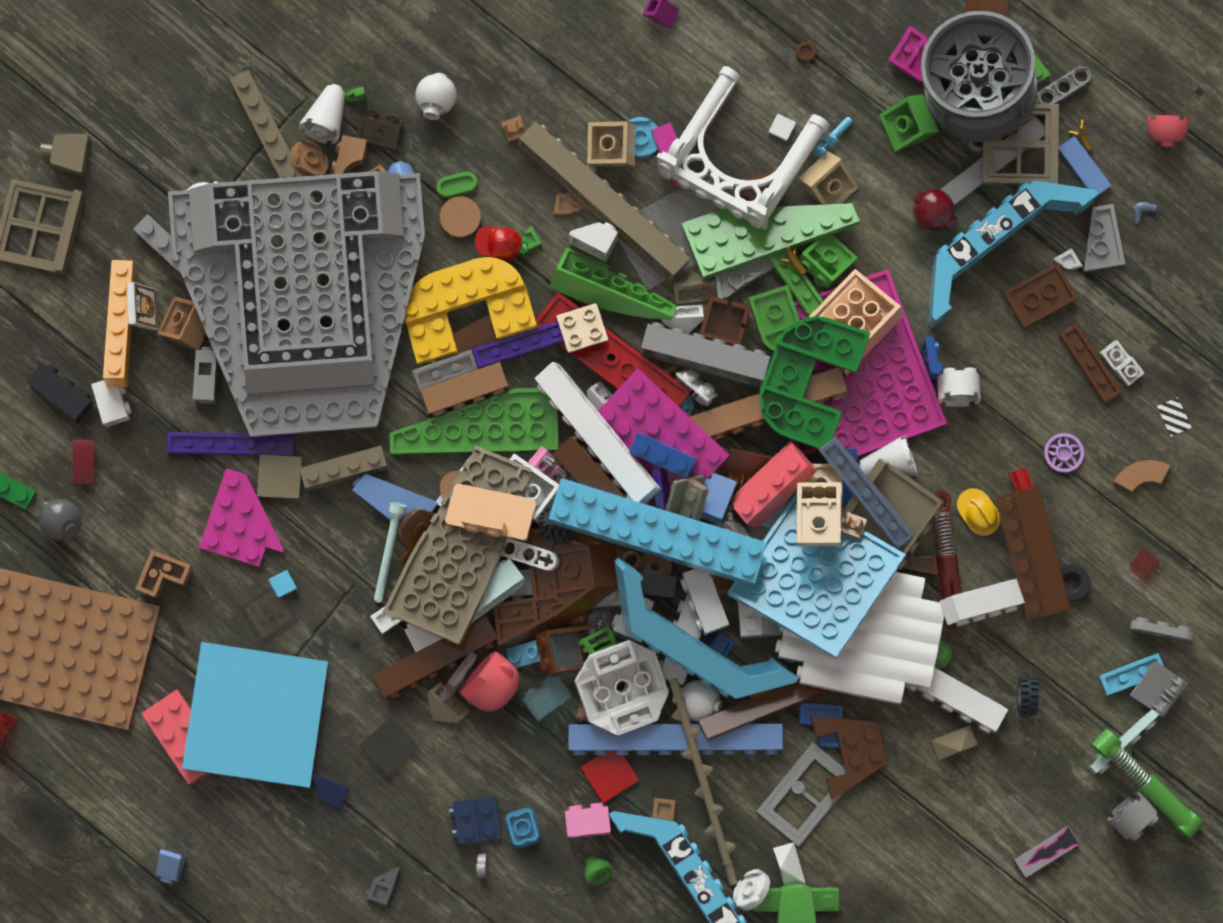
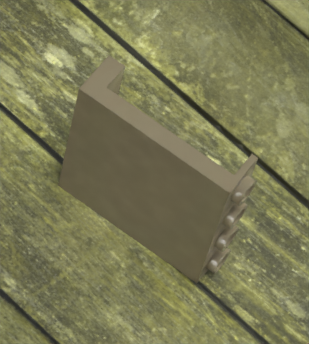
(907, 497)

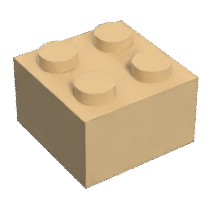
(611, 144)

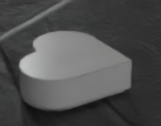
(482, 869)

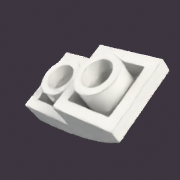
(1121, 363)

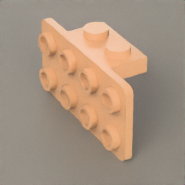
(490, 512)

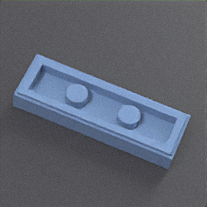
(1083, 166)

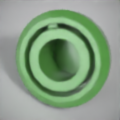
(944, 655)
(597, 870)

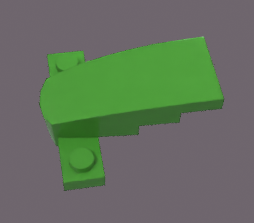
(799, 902)

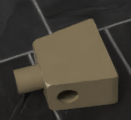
(68, 153)

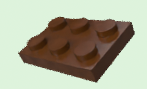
(1040, 295)

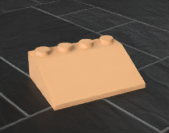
(861, 306)

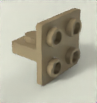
(688, 497)

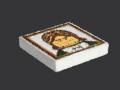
(142, 306)

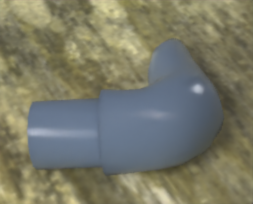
(1142, 207)

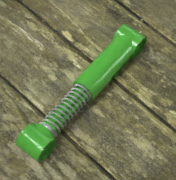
(1184, 820)

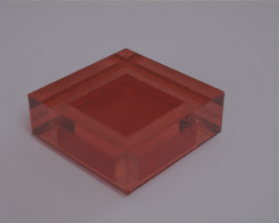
(1144, 563)

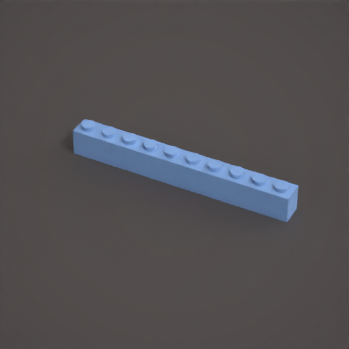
(671, 737)

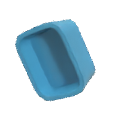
(522, 828)

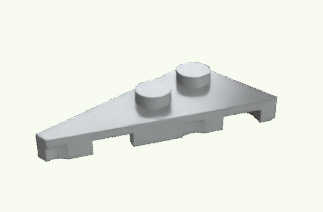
(736, 279)

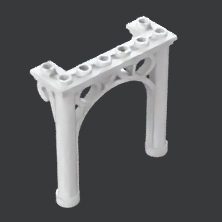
(761, 208)

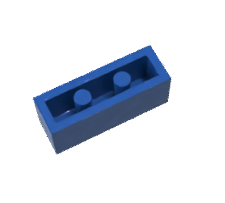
(663, 455)

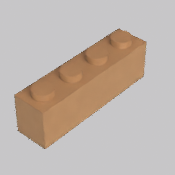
(463, 389)

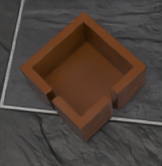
(723, 322)

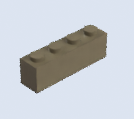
(343, 468)

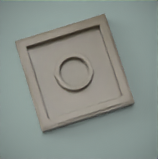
(279, 477)

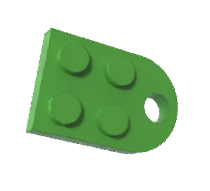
(773, 314)

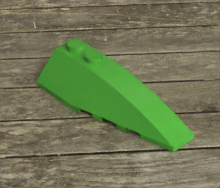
(594, 282)

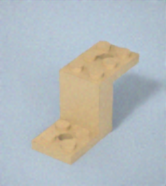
(820, 506)

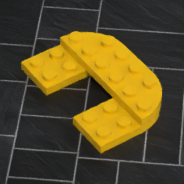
(459, 287)

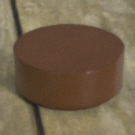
(805, 52)

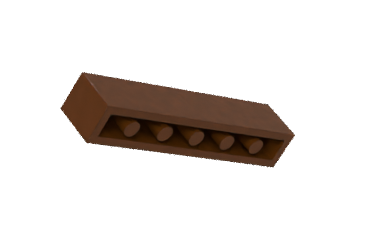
(433, 659)

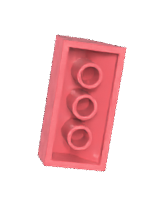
(772, 485)

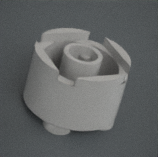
(1133, 816)

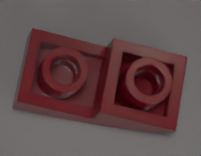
(83, 461)

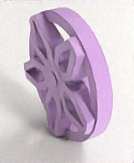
(1063, 452)

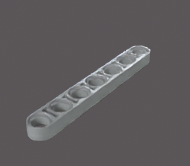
(1057, 95)

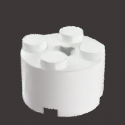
(958, 387)

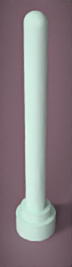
(396, 512)

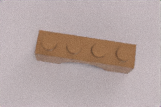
(350, 154)

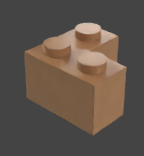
(158, 570)

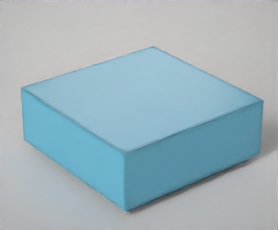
(282, 584)

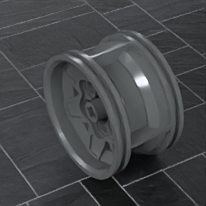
(967, 35)

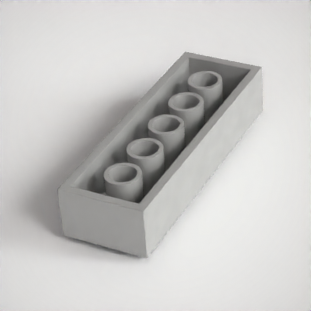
(705, 355)

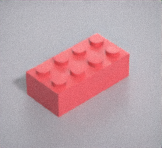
(170, 724)

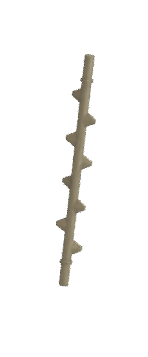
(703, 791)

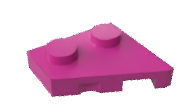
(909, 53)

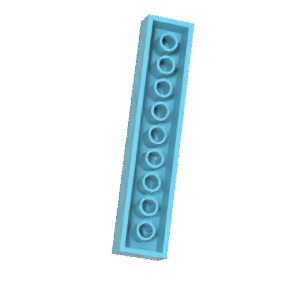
(657, 532)

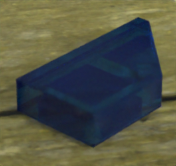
(330, 791)

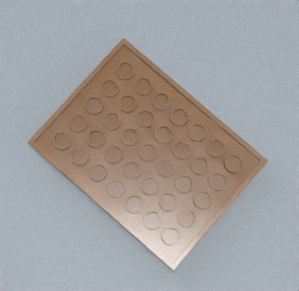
(72, 648)

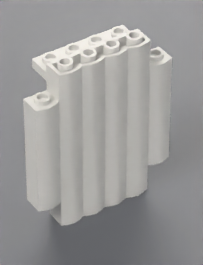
(888, 650)

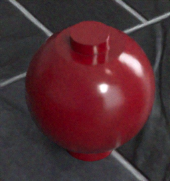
(934, 210)

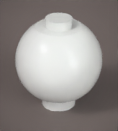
(435, 95)
(700, 700)

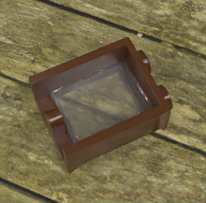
(561, 650)

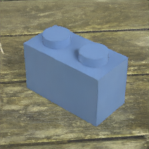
(718, 497)

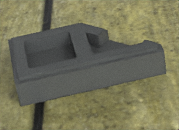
(383, 887)

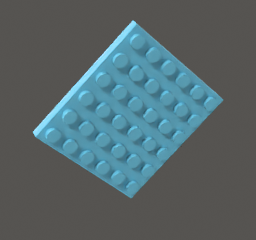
(818, 589)

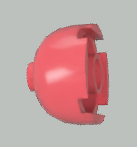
(1167, 129)

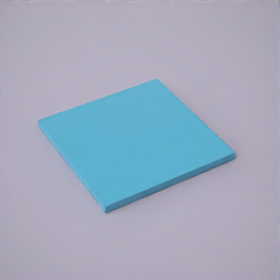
(255, 715)

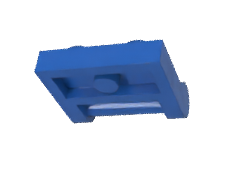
(930, 350)

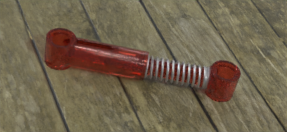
(947, 561)

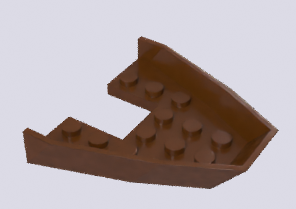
(578, 583)

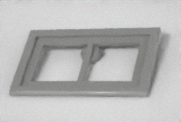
(790, 781)

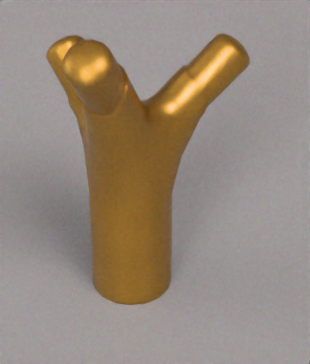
(1082, 136)
(794, 261)

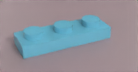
(1127, 675)

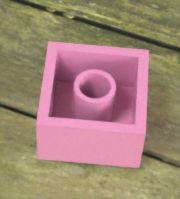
(587, 821)

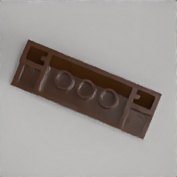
(1033, 552)

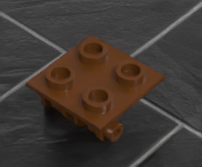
(744, 465)

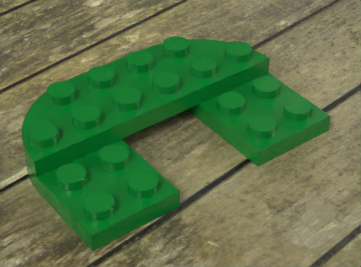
(790, 373)

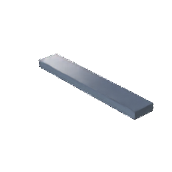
(866, 492)

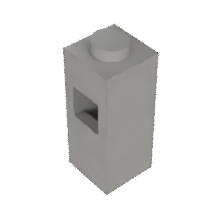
(205, 376)

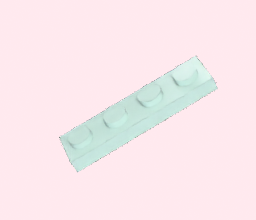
(1130, 736)

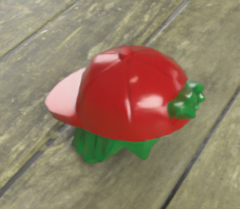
(500, 243)

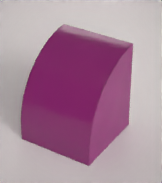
(661, 12)

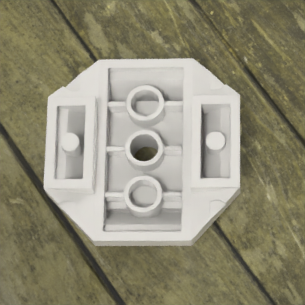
(637, 702)

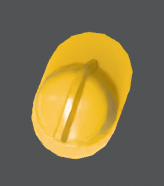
(978, 512)

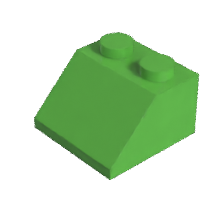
(909, 122)

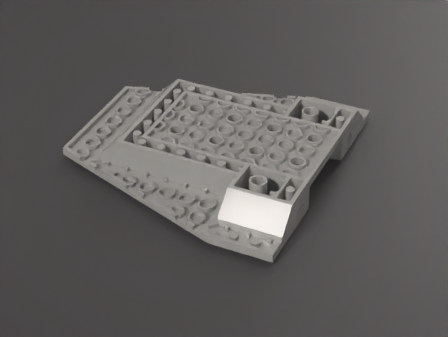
(371, 251)

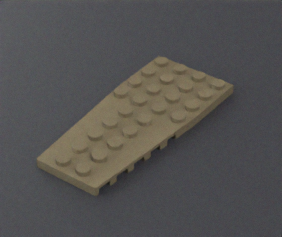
(452, 565)

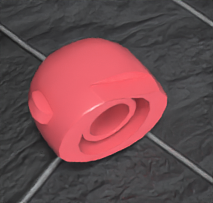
(491, 683)

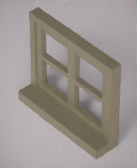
(1050, 145)
(67, 232)

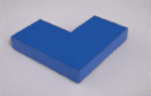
(821, 710)

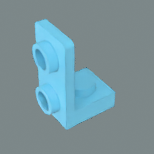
(523, 654)

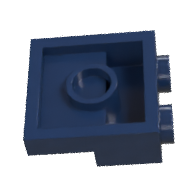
(475, 820)

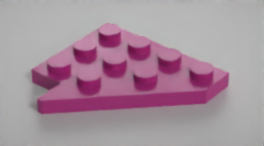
(239, 523)

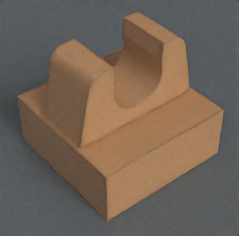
(513, 128)
(853, 526)

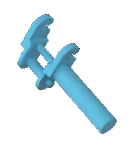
(832, 139)

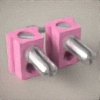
(542, 460)

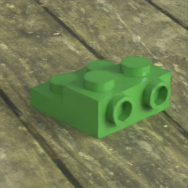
(827, 260)

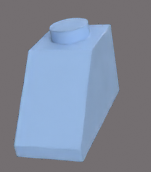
(170, 866)

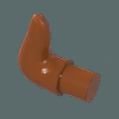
(668, 369)

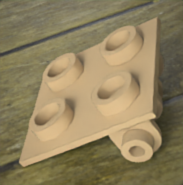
(582, 328)

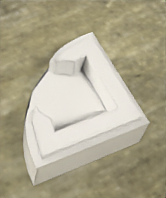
(1068, 260)

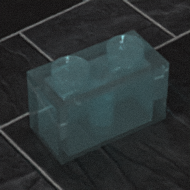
(547, 697)

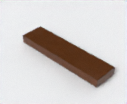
(1090, 363)

